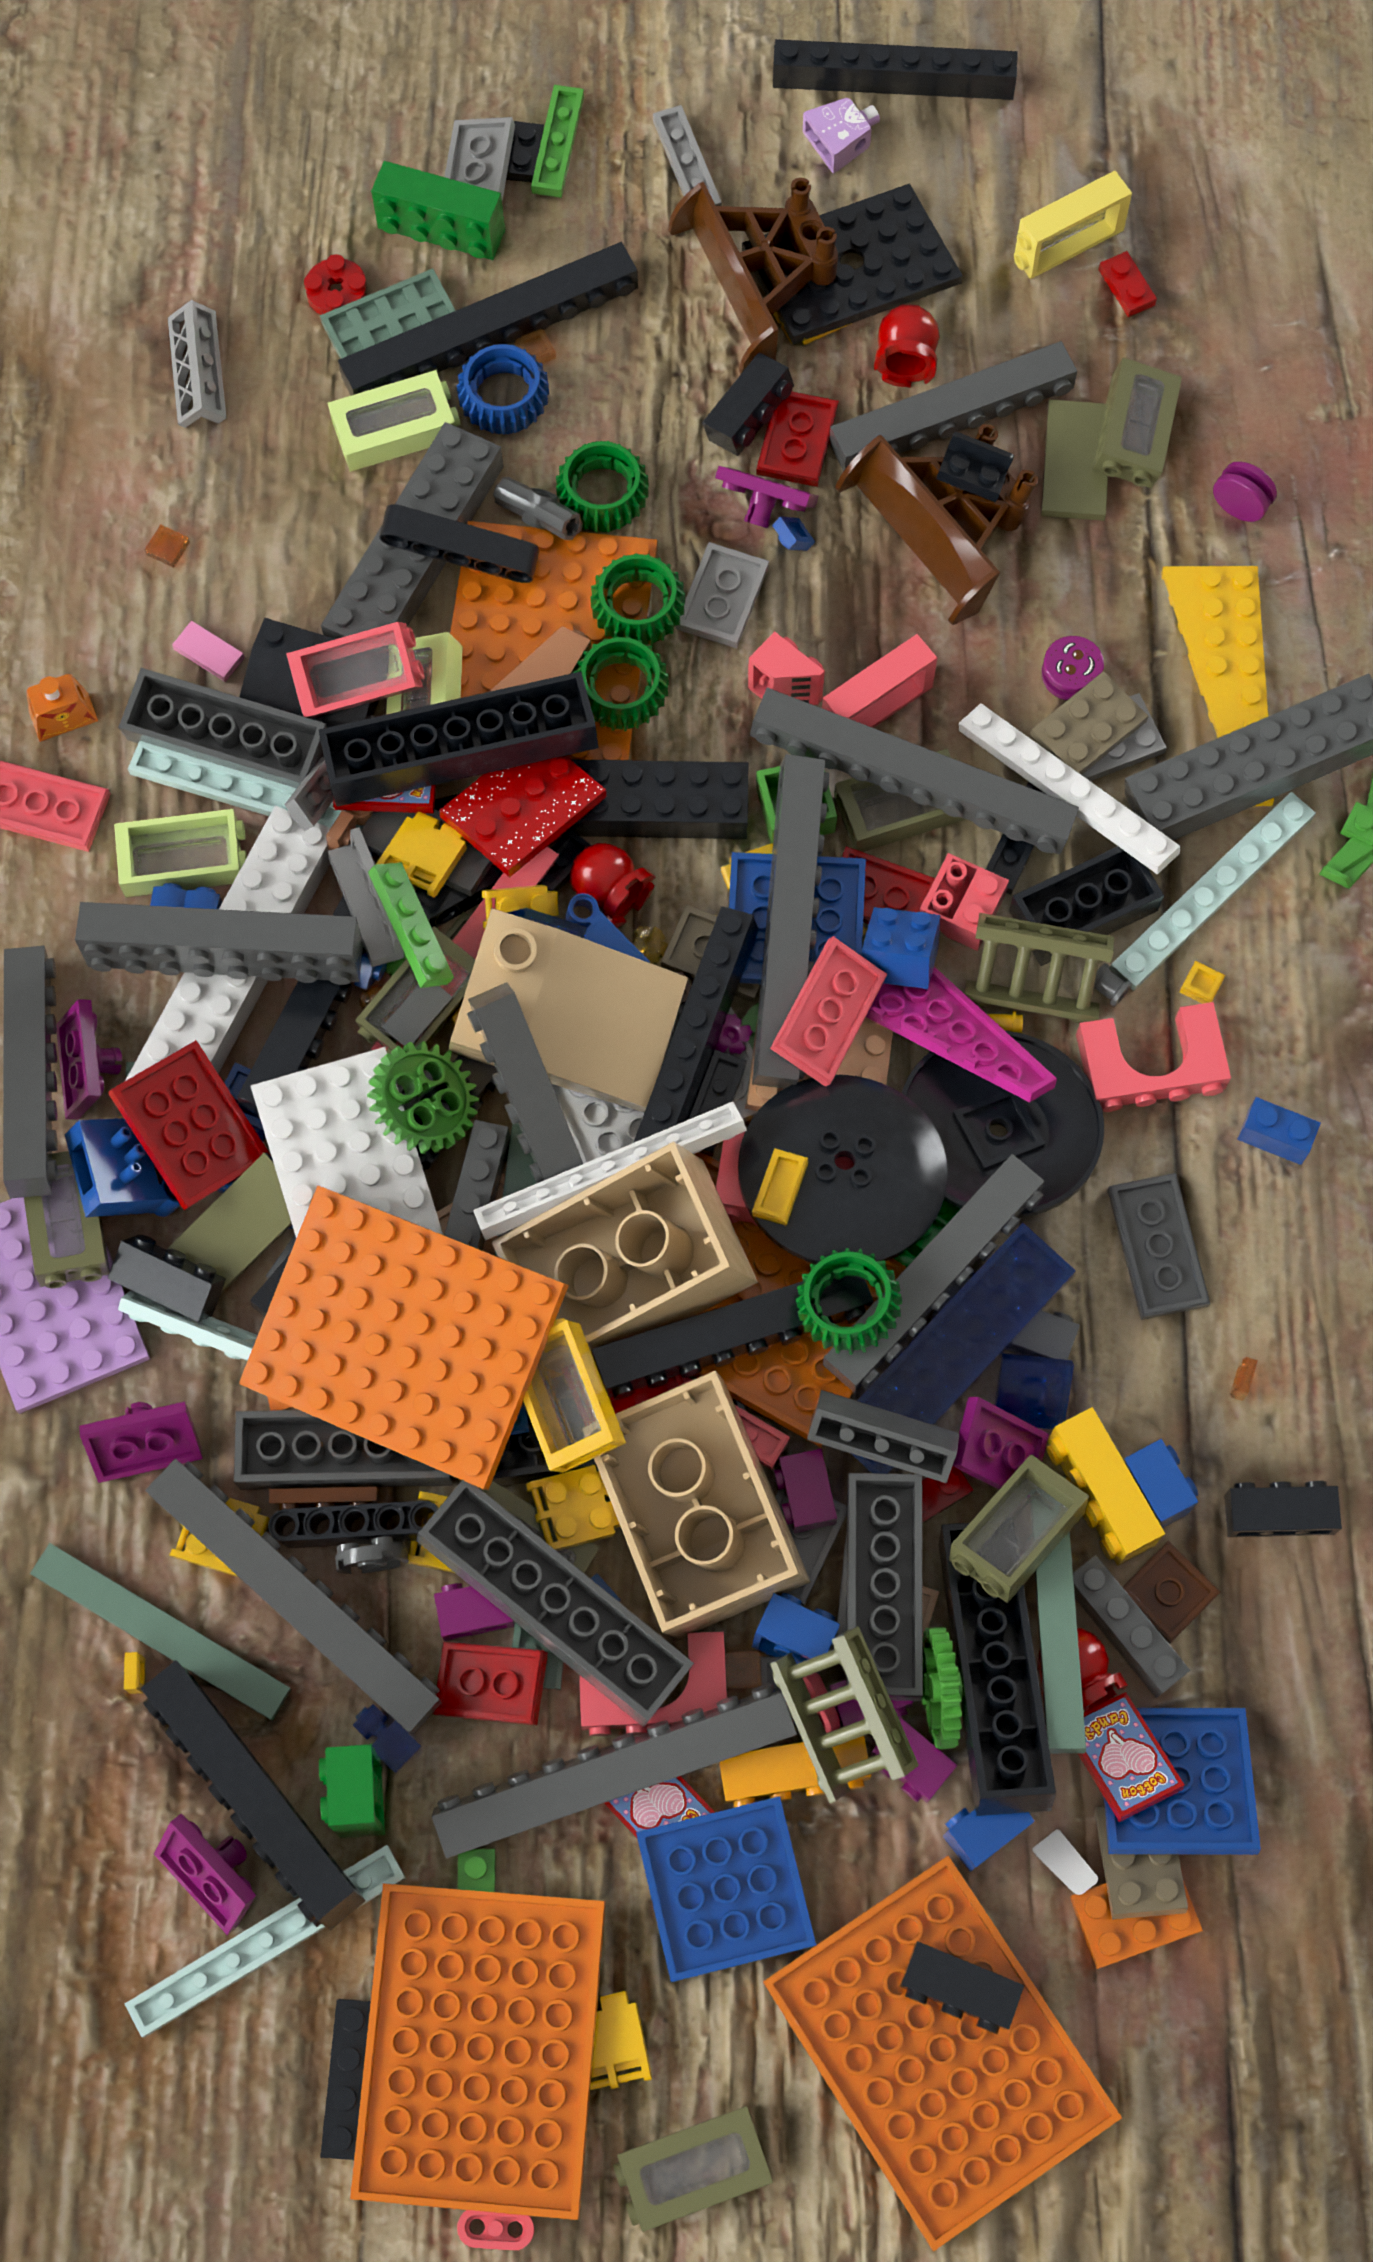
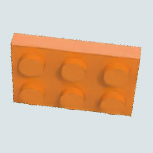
(1123, 1938)

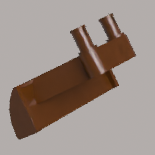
(814, 256)
(938, 519)

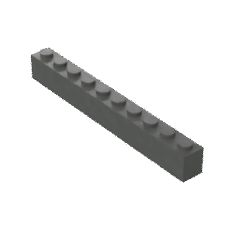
(914, 771)
(790, 909)
(294, 1597)
(613, 1770)

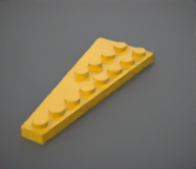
(1224, 638)

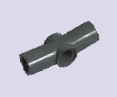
(538, 508)

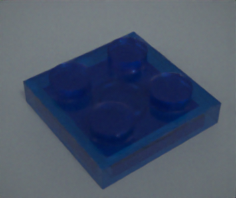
(1035, 1389)

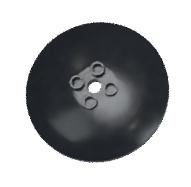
(1052, 1135)
(875, 1205)

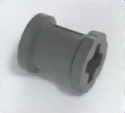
(1111, 985)

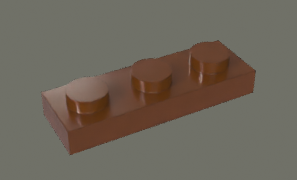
(323, 1497)

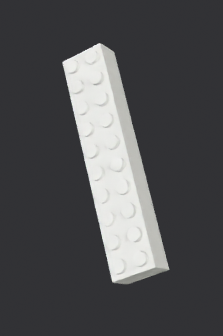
(275, 877)

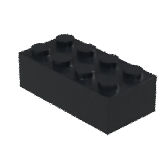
(1091, 897)

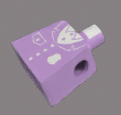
(839, 131)

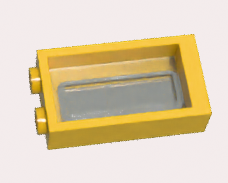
(570, 1401)

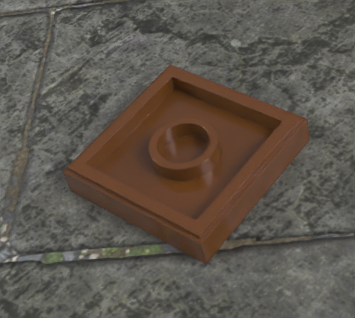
(1170, 1591)

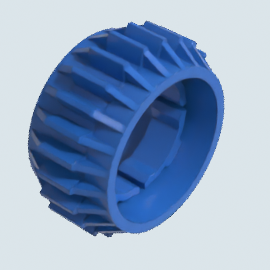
(496, 360)

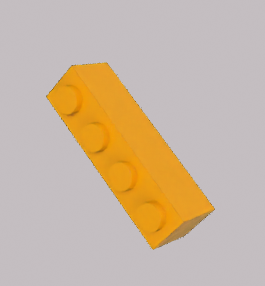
(782, 1771)

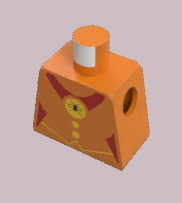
(59, 706)

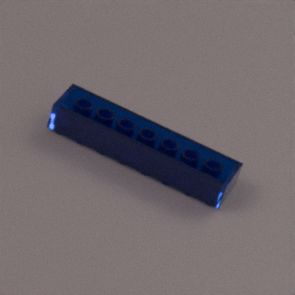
(970, 1332)

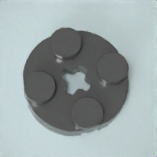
(379, 1556)

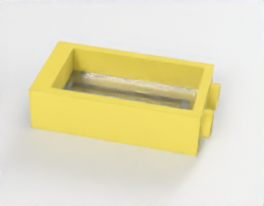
(1072, 224)

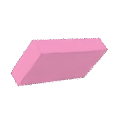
(208, 651)

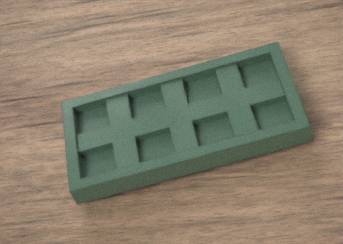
(386, 313)

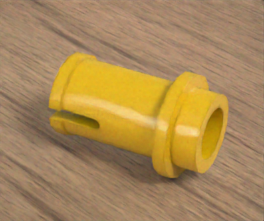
(1009, 1022)

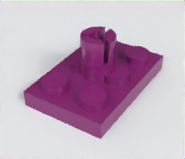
(764, 494)
(82, 1059)
(140, 1441)
(995, 1442)
(207, 1871)

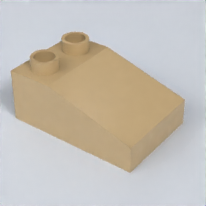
(589, 1008)
(636, 1248)
(698, 1508)

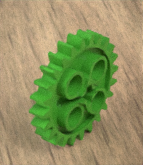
(406, 1069)
(941, 1688)

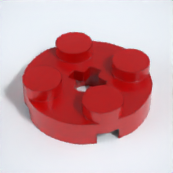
(334, 271)

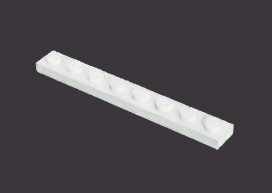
(1064, 783)
(534, 1200)

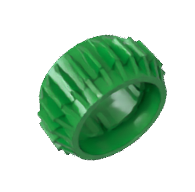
(603, 456)
(638, 568)
(634, 653)
(837, 1267)

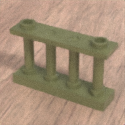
(1028, 937)
(865, 1687)

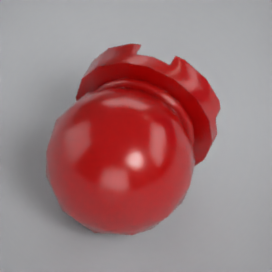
(907, 346)
(612, 880)
(1095, 1679)

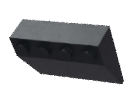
(270, 678)

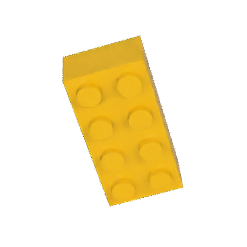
(1114, 1497)

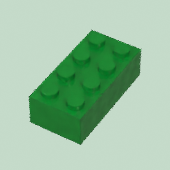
(438, 210)
(353, 1791)

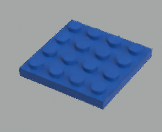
(839, 903)
(1218, 1800)
(725, 1889)

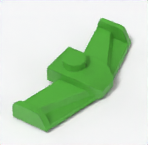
(1357, 853)

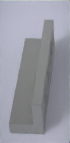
(201, 360)
(351, 870)

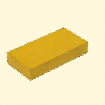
(780, 1186)

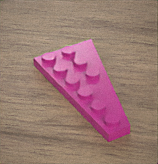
(962, 1033)

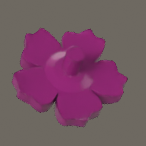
(733, 1035)

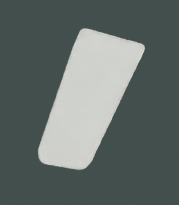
(1065, 1862)

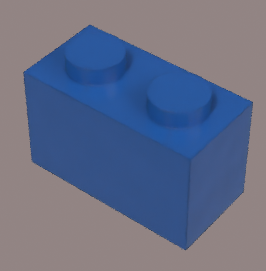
(1278, 1131)

